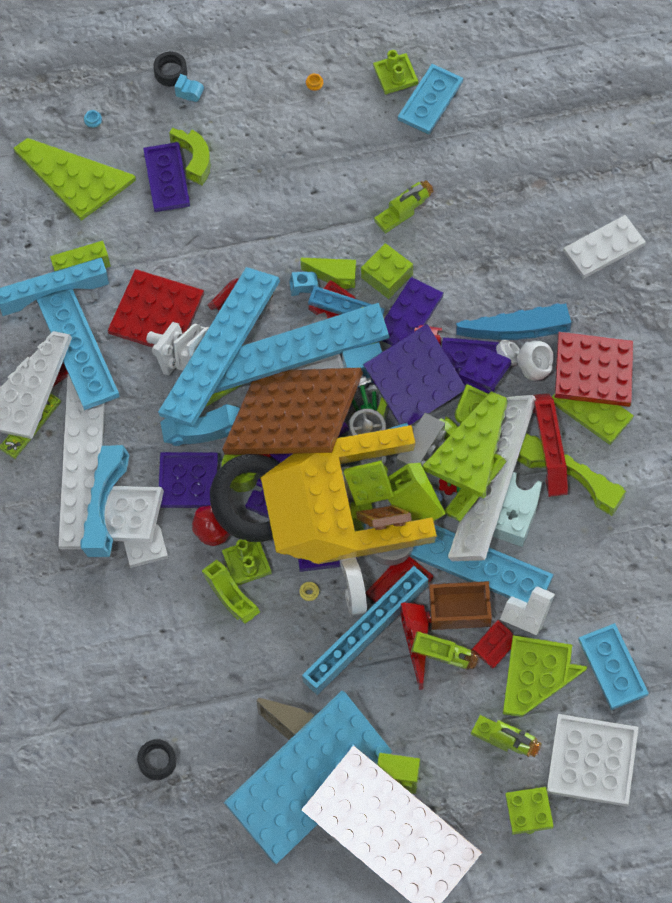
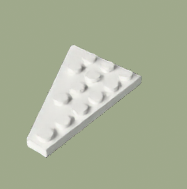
(29, 387)

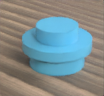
(92, 118)

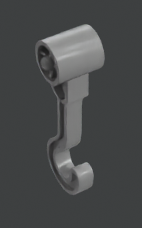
(365, 422)

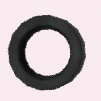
(169, 57)
(151, 745)

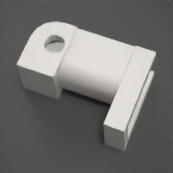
(187, 344)

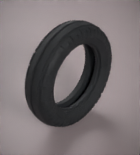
(220, 500)

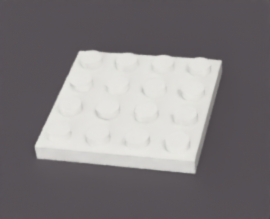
(592, 760)

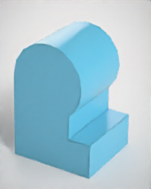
(188, 89)
(302, 282)

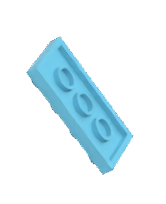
(430, 99)
(613, 666)

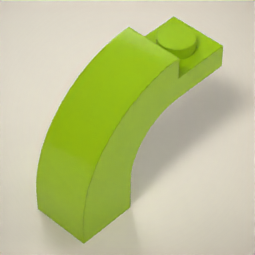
(200, 165)
(229, 593)

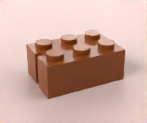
(460, 605)

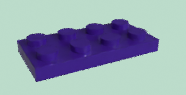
(166, 177)
(411, 309)

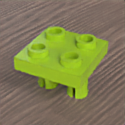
(395, 72)
(369, 483)
(246, 561)
(529, 810)

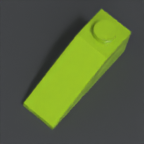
(338, 270)

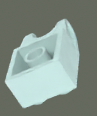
(521, 508)

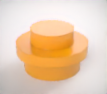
(314, 82)

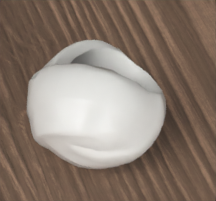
(535, 360)

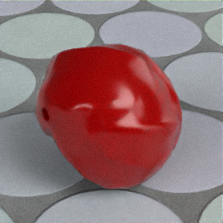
(207, 528)

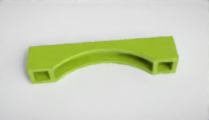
(603, 492)

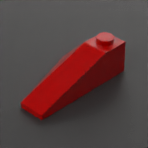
(415, 620)

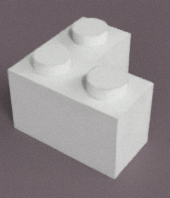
(528, 615)

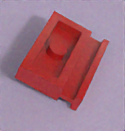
(494, 644)

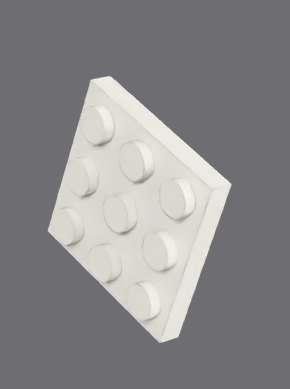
(132, 513)

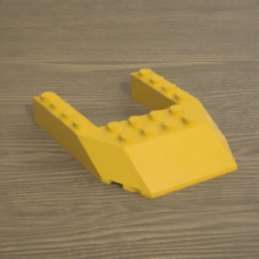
(312, 509)

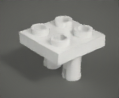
(164, 347)

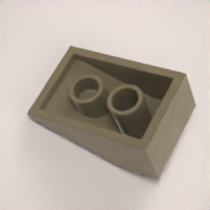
(282, 717)

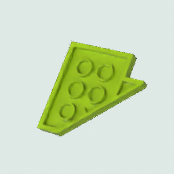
(536, 673)

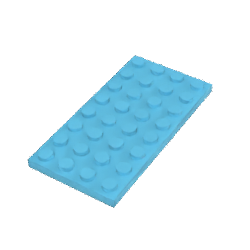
(274, 796)

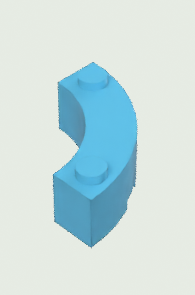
(207, 428)

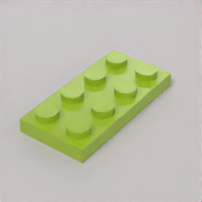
(601, 419)

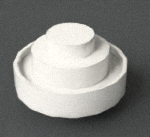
(508, 350)

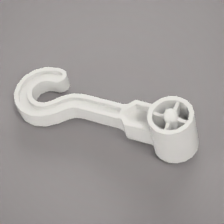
(355, 593)

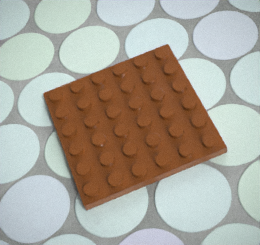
(293, 412)

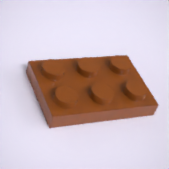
(383, 516)

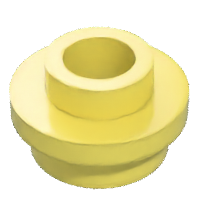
(309, 586)

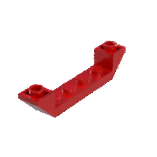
(551, 445)

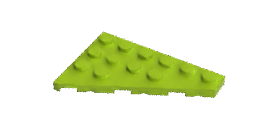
(74, 179)
(469, 451)

